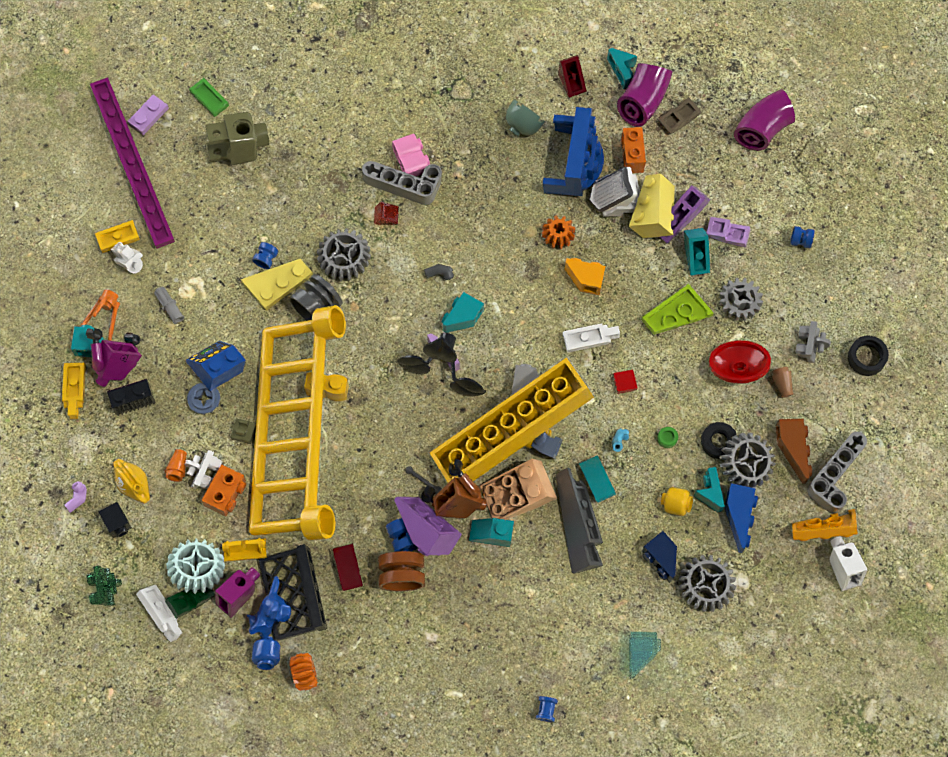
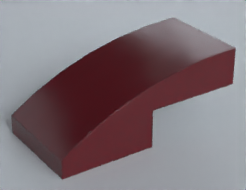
(347, 567)

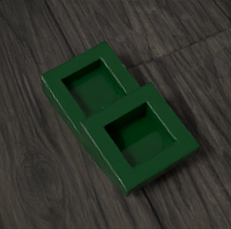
(186, 602)

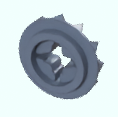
(197, 392)

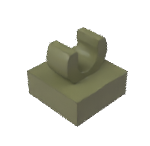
(243, 431)

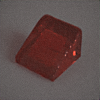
(386, 214)

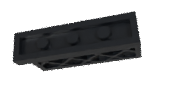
(309, 586)

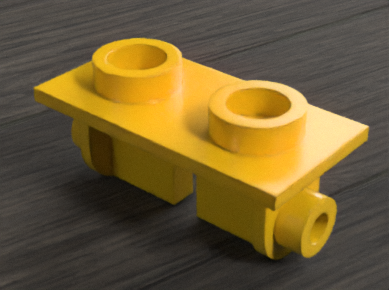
(244, 549)

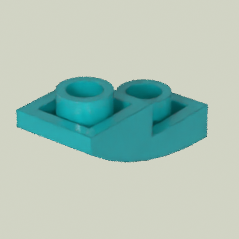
(597, 479)

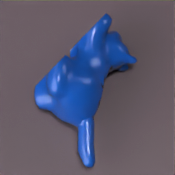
(271, 610)

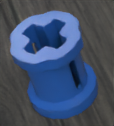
(546, 709)

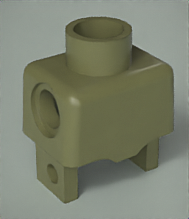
(237, 138)

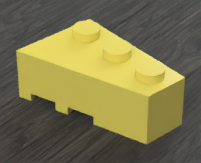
(653, 208)

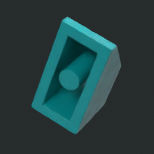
(697, 251)
(80, 343)
(492, 531)

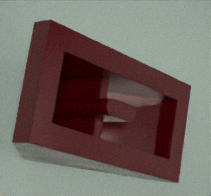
(572, 76)

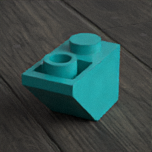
(464, 313)

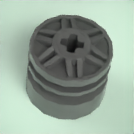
(317, 295)

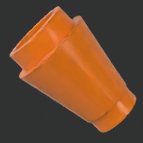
(176, 467)

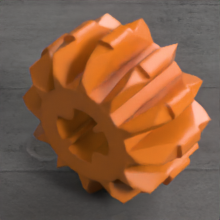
(566, 232)
(303, 671)

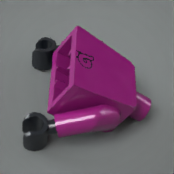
(111, 358)

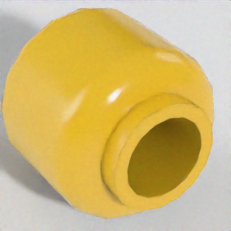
(677, 501)

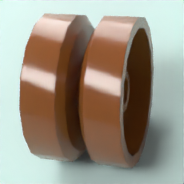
(401, 571)

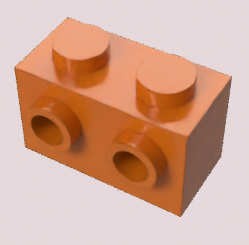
(224, 490)

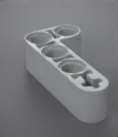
(376, 174)
(838, 467)

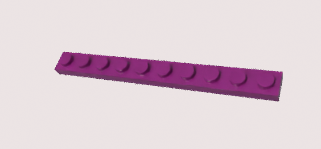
(132, 163)

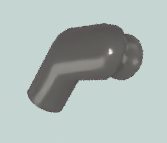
(441, 269)

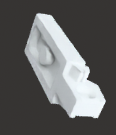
(589, 337)
(159, 611)

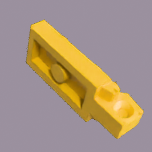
(73, 388)

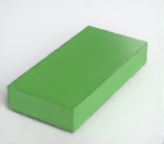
(209, 97)

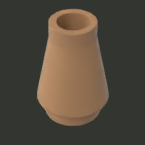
(783, 381)

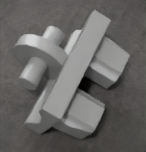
(812, 334)

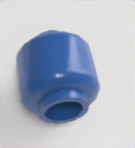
(266, 653)

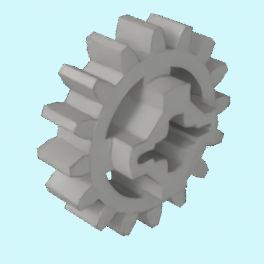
(738, 290)

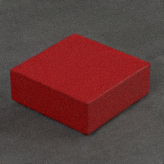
(625, 381)

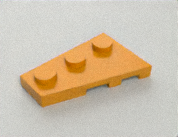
(832, 526)

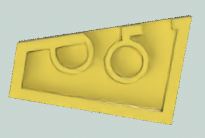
(276, 283)

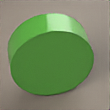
(667, 437)

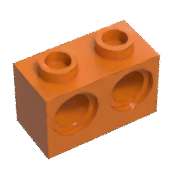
(633, 149)

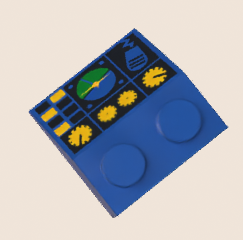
(217, 364)

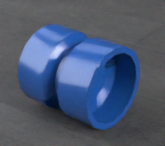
(396, 531)

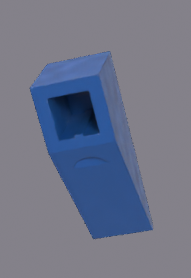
(738, 510)

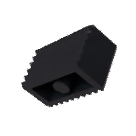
(131, 397)

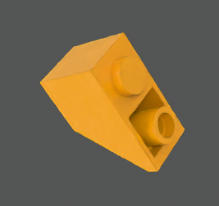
(585, 275)

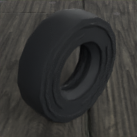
(709, 431)

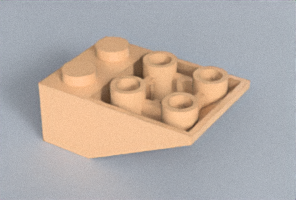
(518, 490)

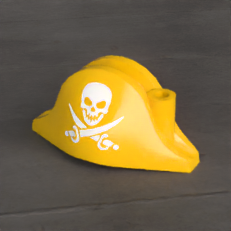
(131, 481)

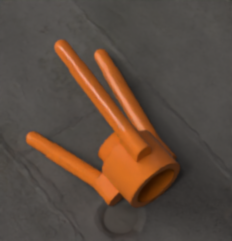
(106, 301)

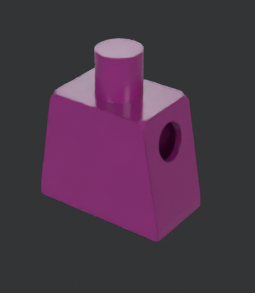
(236, 591)

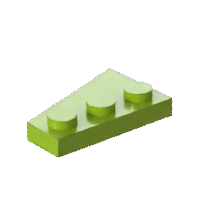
(677, 311)

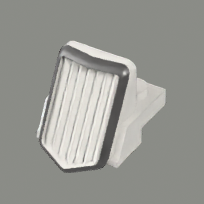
(615, 193)

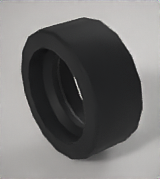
(871, 341)

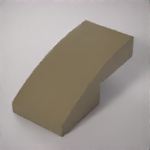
(680, 116)

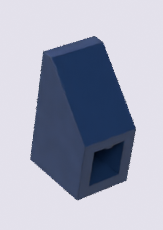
(662, 553)

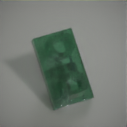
(105, 586)

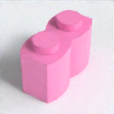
(410, 155)

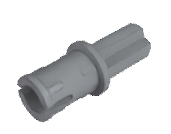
(169, 305)

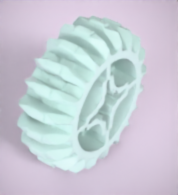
(183, 562)

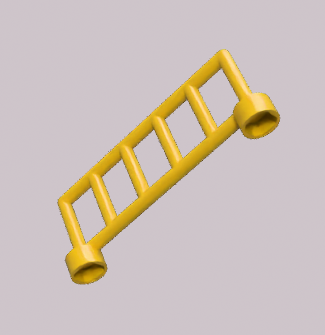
(316, 520)

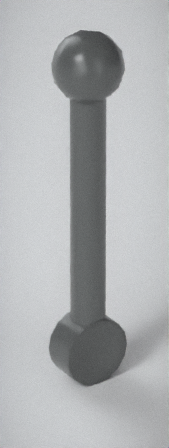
(409, 470)

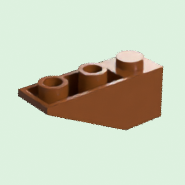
(792, 442)

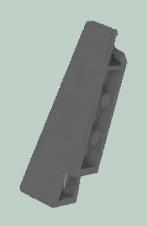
(579, 523)

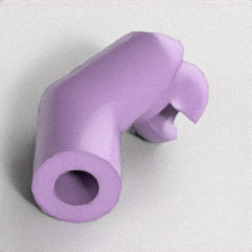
(79, 496)

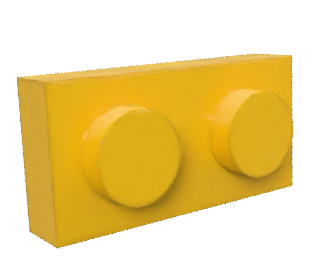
(124, 233)

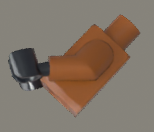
(458, 497)

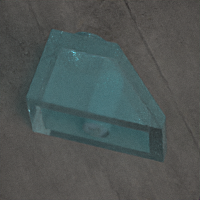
(642, 650)

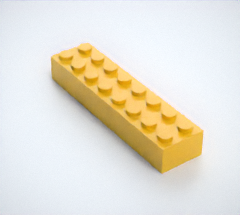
(514, 422)

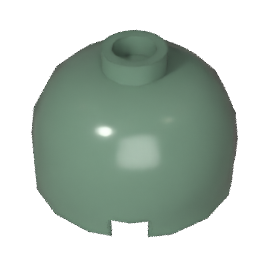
(522, 119)

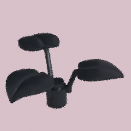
(443, 350)

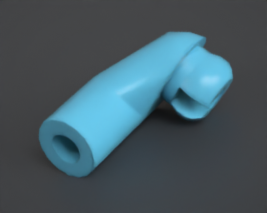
(618, 437)

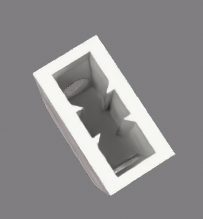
(847, 564)

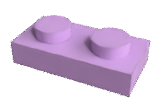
(148, 114)

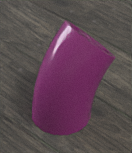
(644, 94)
(765, 121)

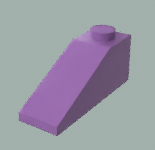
(686, 210)

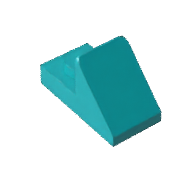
(621, 64)
(713, 495)

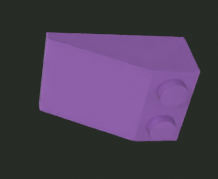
(427, 531)

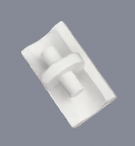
(127, 257)
(208, 461)

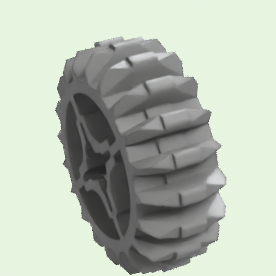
(354, 245)
(749, 469)
(722, 574)

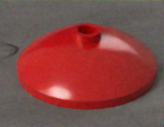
(740, 361)

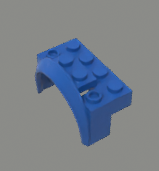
(577, 175)

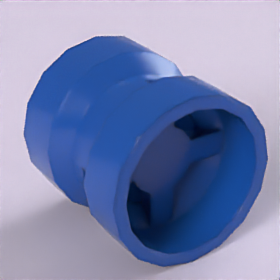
(807, 237)
(265, 255)

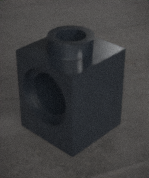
(115, 520)

